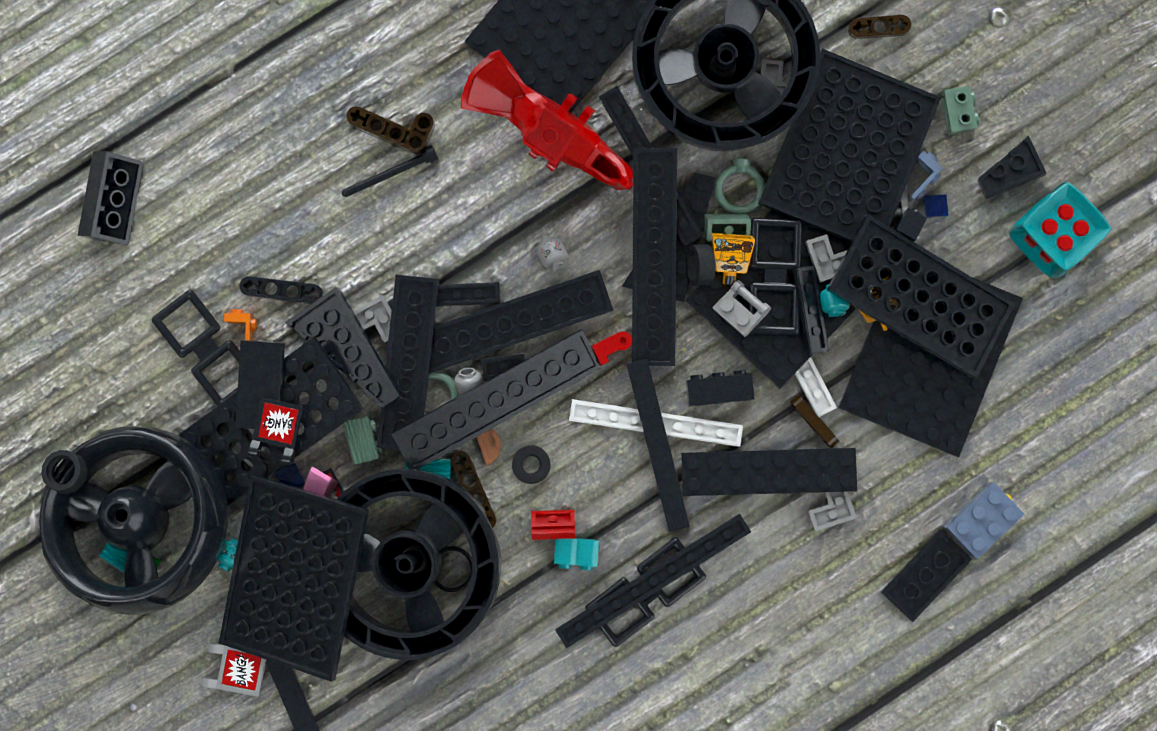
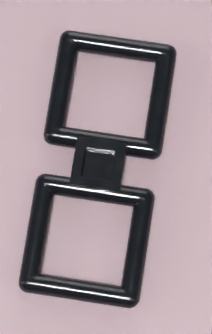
(776, 273)
(202, 345)
(643, 605)

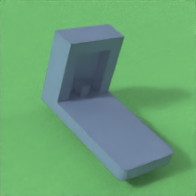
(930, 165)

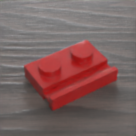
(553, 524)

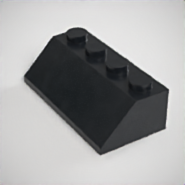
(110, 198)

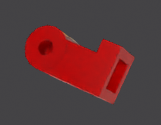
(618, 342)

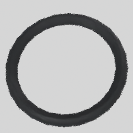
(463, 586)

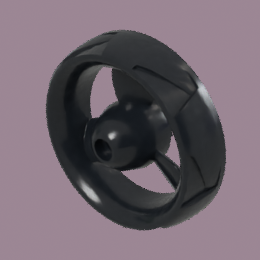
(756, 96)
(451, 514)
(136, 521)

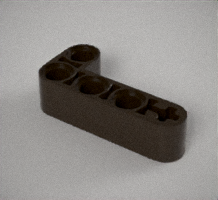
(389, 126)

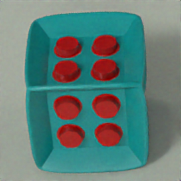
(1060, 230)

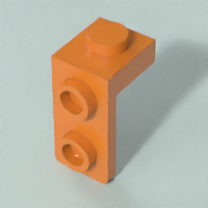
(237, 316)

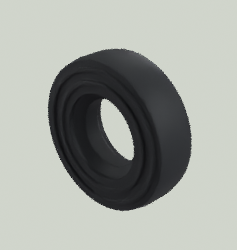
(517, 464)

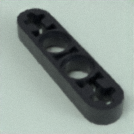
(281, 293)

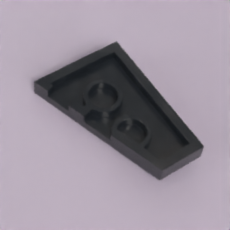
(1013, 170)

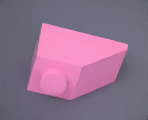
(319, 483)

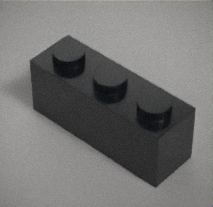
(719, 388)

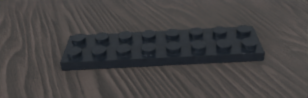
(408, 352)
(769, 472)

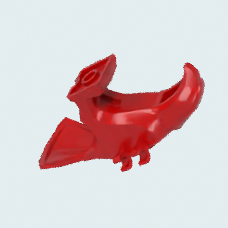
(544, 124)

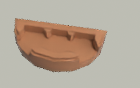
(489, 446)

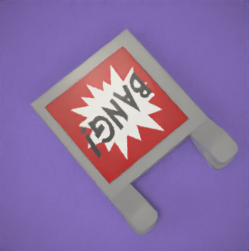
(237, 672)

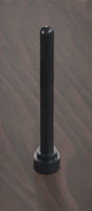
(427, 156)

